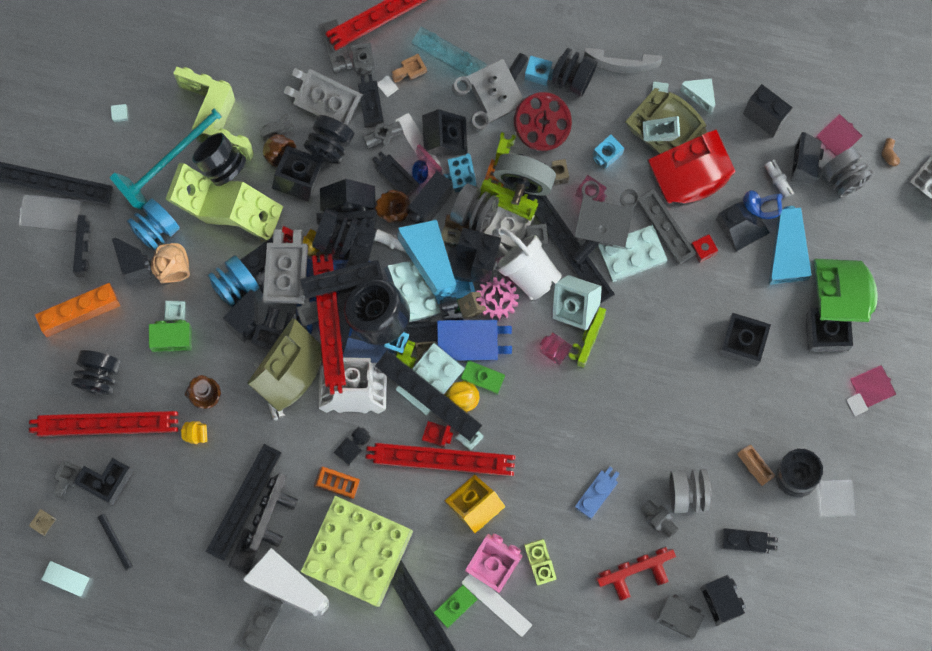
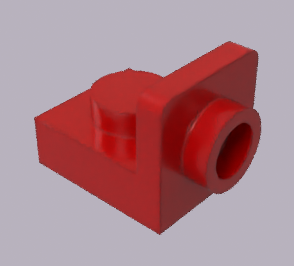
(437, 434)

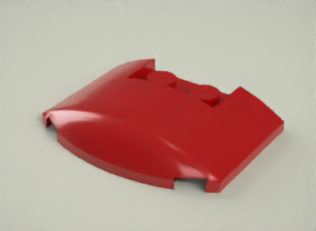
(693, 169)

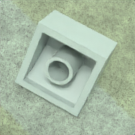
(576, 301)

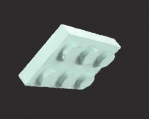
(640, 253)
(414, 289)
(437, 369)

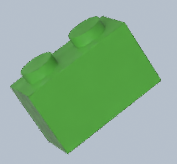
(170, 336)

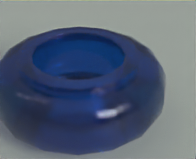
(420, 171)

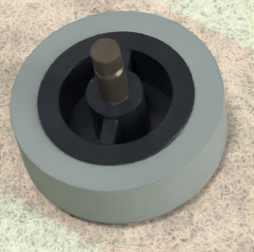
(524, 175)

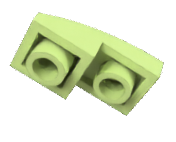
(540, 562)

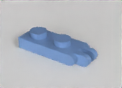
(597, 493)

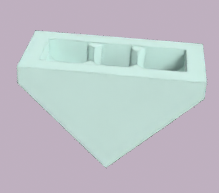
(700, 92)
(661, 129)

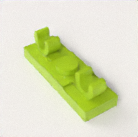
(525, 208)
(589, 337)

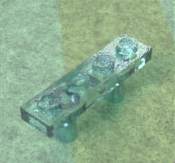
(447, 52)

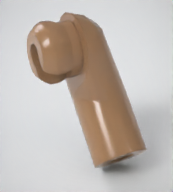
(888, 153)

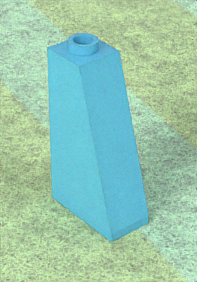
(790, 250)
(428, 253)

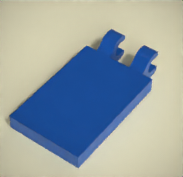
(472, 339)

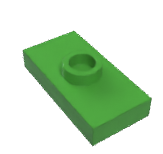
(483, 377)
(455, 606)

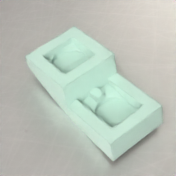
(65, 578)

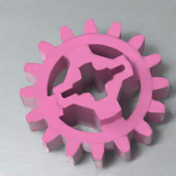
(505, 298)

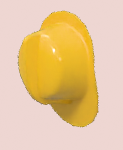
(464, 395)

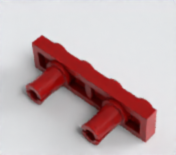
(643, 562)

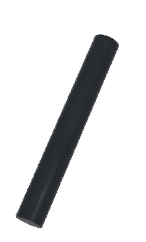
(115, 542)

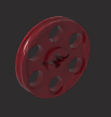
(551, 117)

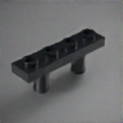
(261, 520)

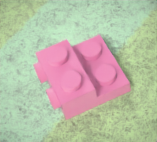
(494, 562)

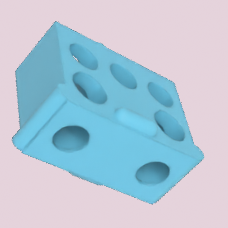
(466, 171)

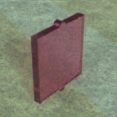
(839, 135)
(423, 155)
(873, 386)

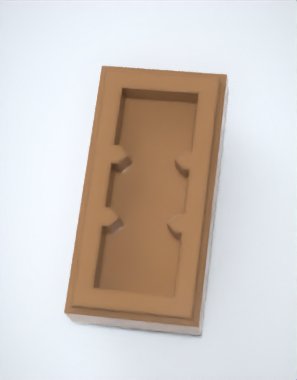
(756, 465)

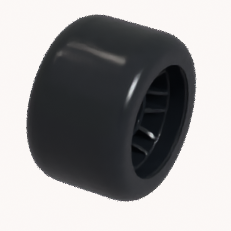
(377, 311)

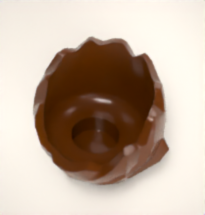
(275, 147)
(393, 206)
(203, 392)

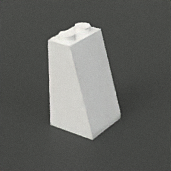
(283, 582)

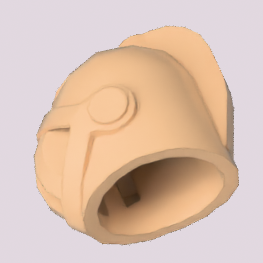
(170, 263)

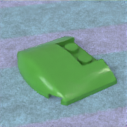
(845, 290)

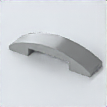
(627, 66)

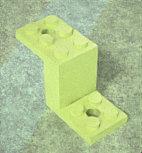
(217, 96)
(225, 204)

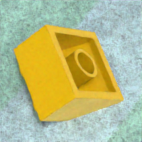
(475, 503)

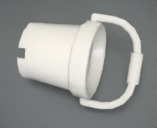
(527, 265)

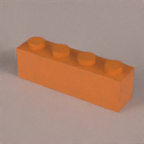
(77, 310)

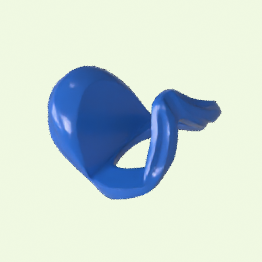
(753, 204)

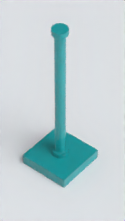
(132, 190)

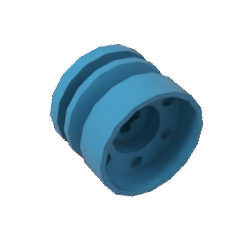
(153, 224)
(233, 281)

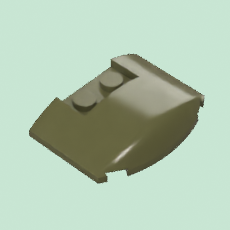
(666, 105)
(288, 367)

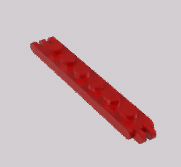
(369, 21)
(330, 330)
(104, 423)
(441, 459)

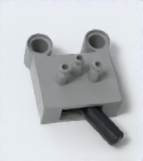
(494, 90)

